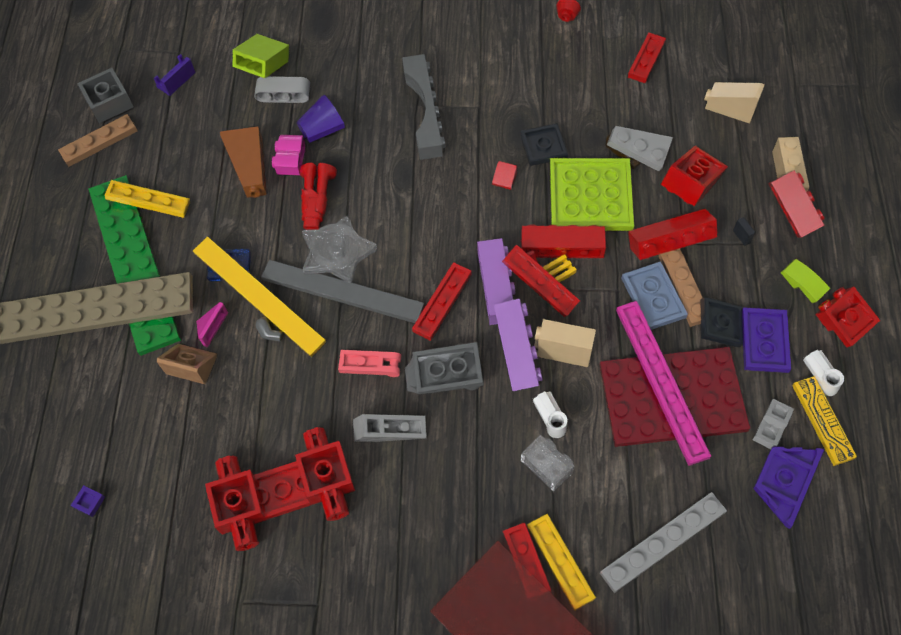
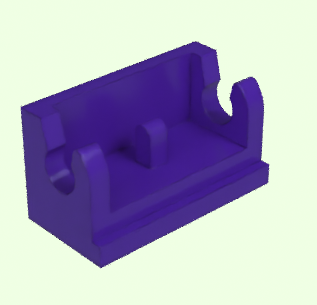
(176, 77)

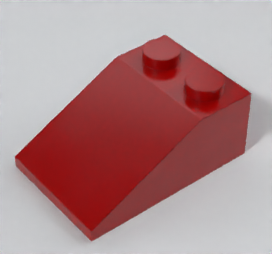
(693, 175)

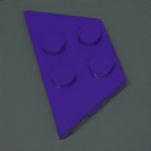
(786, 480)

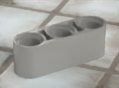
(282, 89)

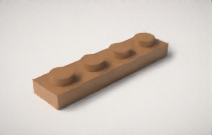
(97, 140)
(684, 284)

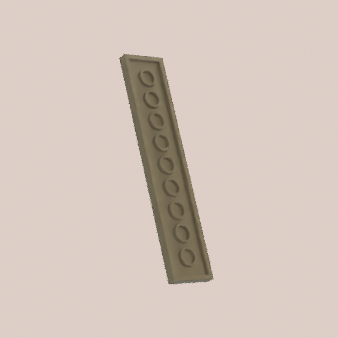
(96, 307)

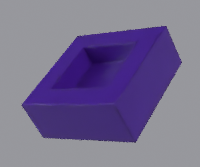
(88, 501)

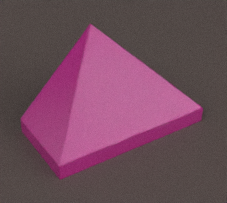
(210, 323)

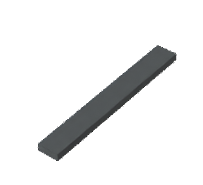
(343, 292)

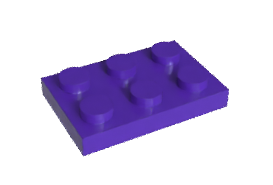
(766, 340)

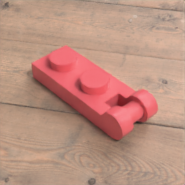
(369, 362)

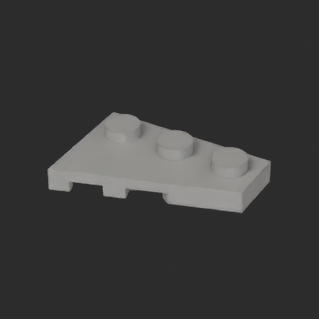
(640, 145)

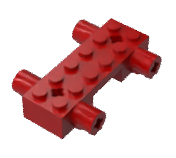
(279, 489)

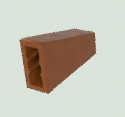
(247, 157)

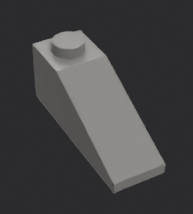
(388, 427)

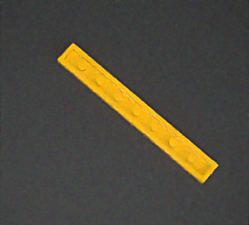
(259, 296)

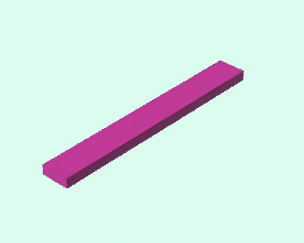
(663, 384)

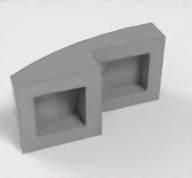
(773, 424)

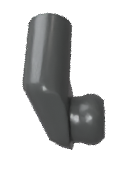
(266, 332)

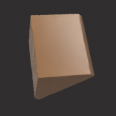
(187, 363)

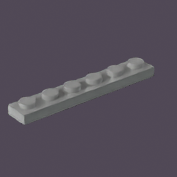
(662, 542)

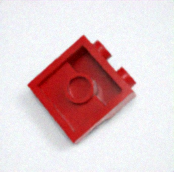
(847, 315)

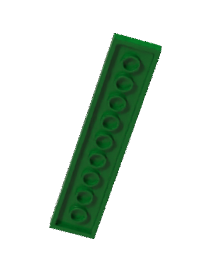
(131, 261)

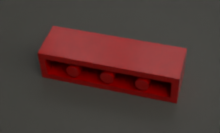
(673, 234)
(571, 240)

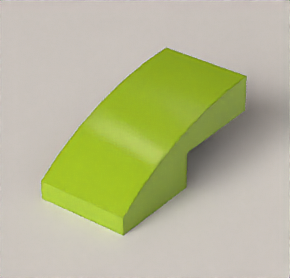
(807, 280)

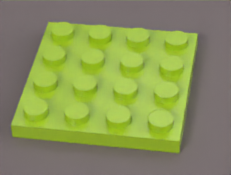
(592, 192)

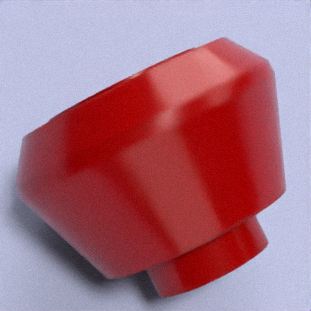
(568, 9)

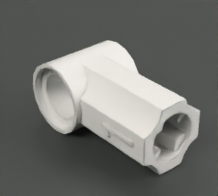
(824, 371)
(551, 413)

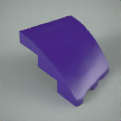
(320, 120)

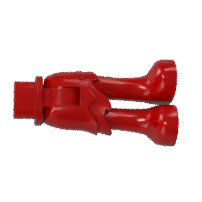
(314, 203)

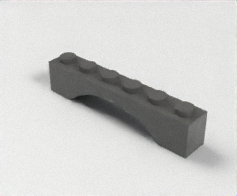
(428, 134)

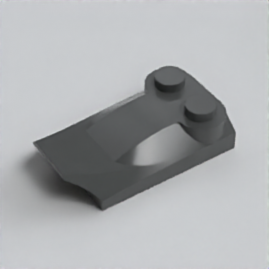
(444, 369)

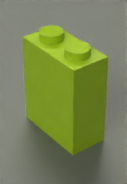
(260, 55)

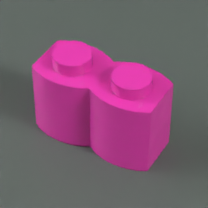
(289, 154)

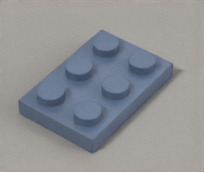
(655, 295)

